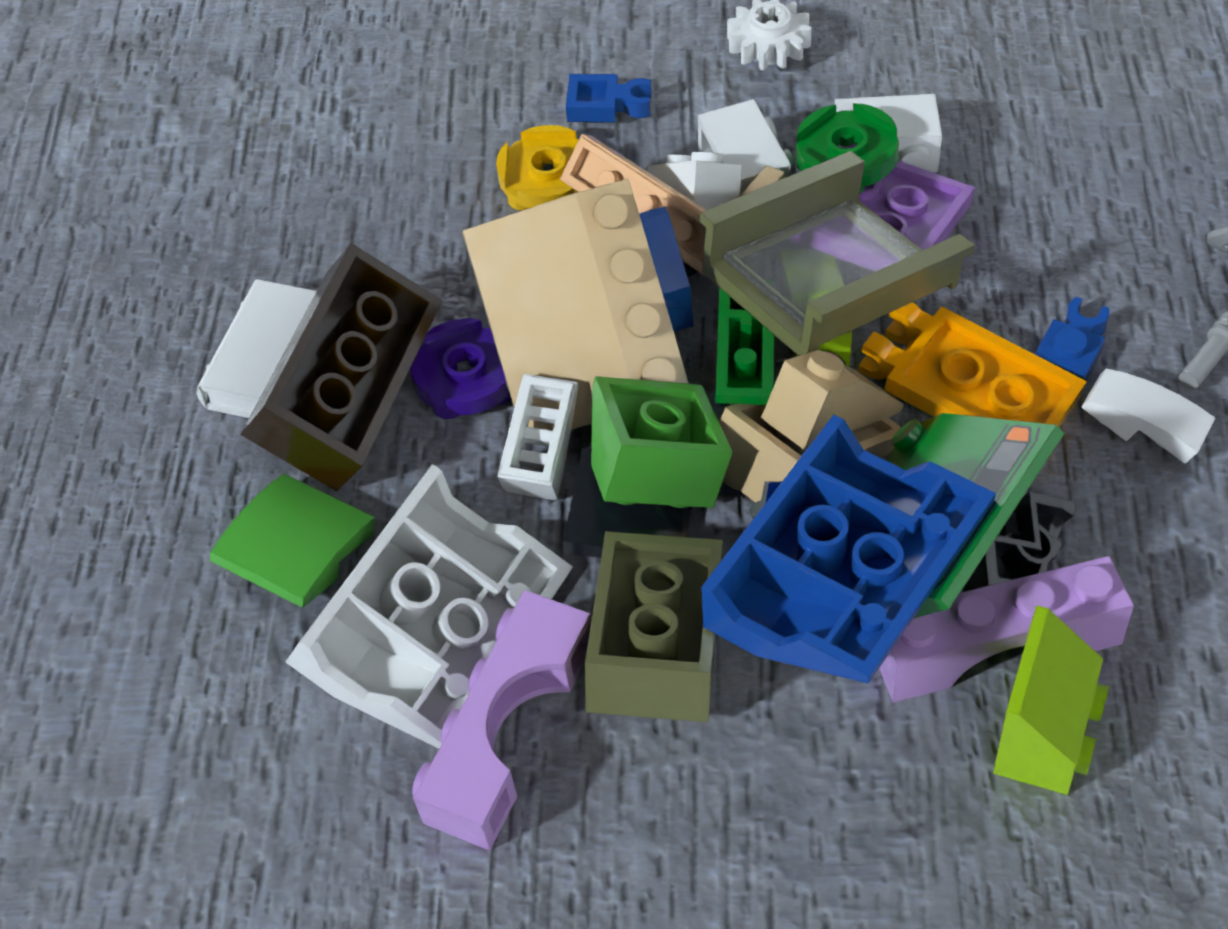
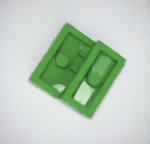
(292, 539)

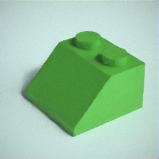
(656, 443)

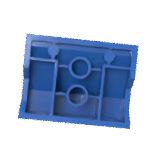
(841, 557)

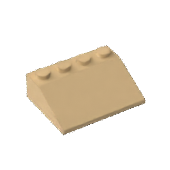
(574, 295)

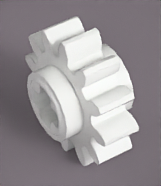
(769, 33)

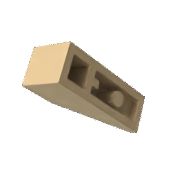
(816, 388)

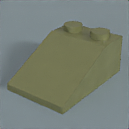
(648, 629)

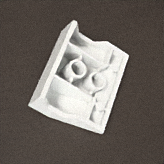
(423, 610)

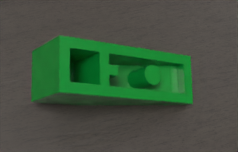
(743, 356)

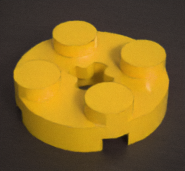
(522, 165)

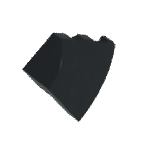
(1025, 541)

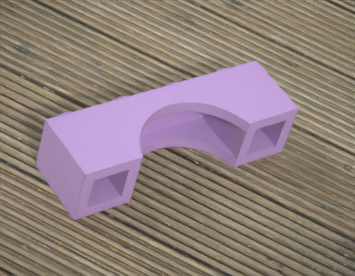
(999, 617)
(535, 654)

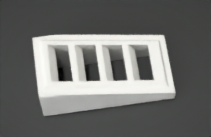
(528, 482)

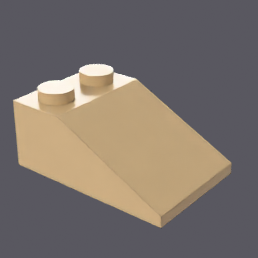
(768, 455)

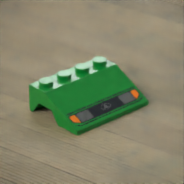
(988, 452)

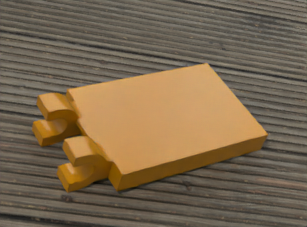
(966, 370)

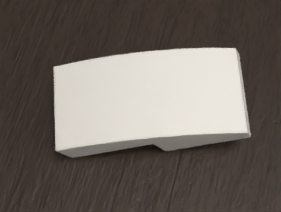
(1135, 404)

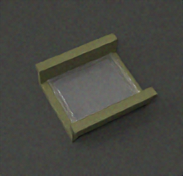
(819, 259)

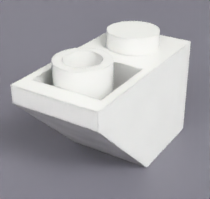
(700, 177)

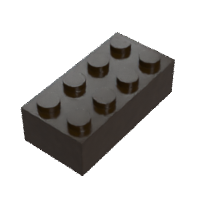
(342, 368)

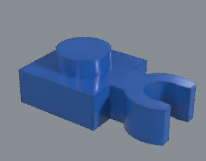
(600, 97)
(1076, 342)

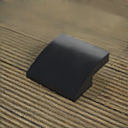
(592, 516)

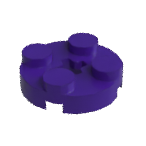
(457, 392)

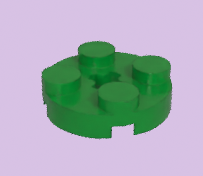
(865, 126)

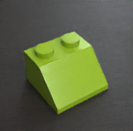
(1051, 707)

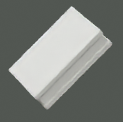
(252, 347)

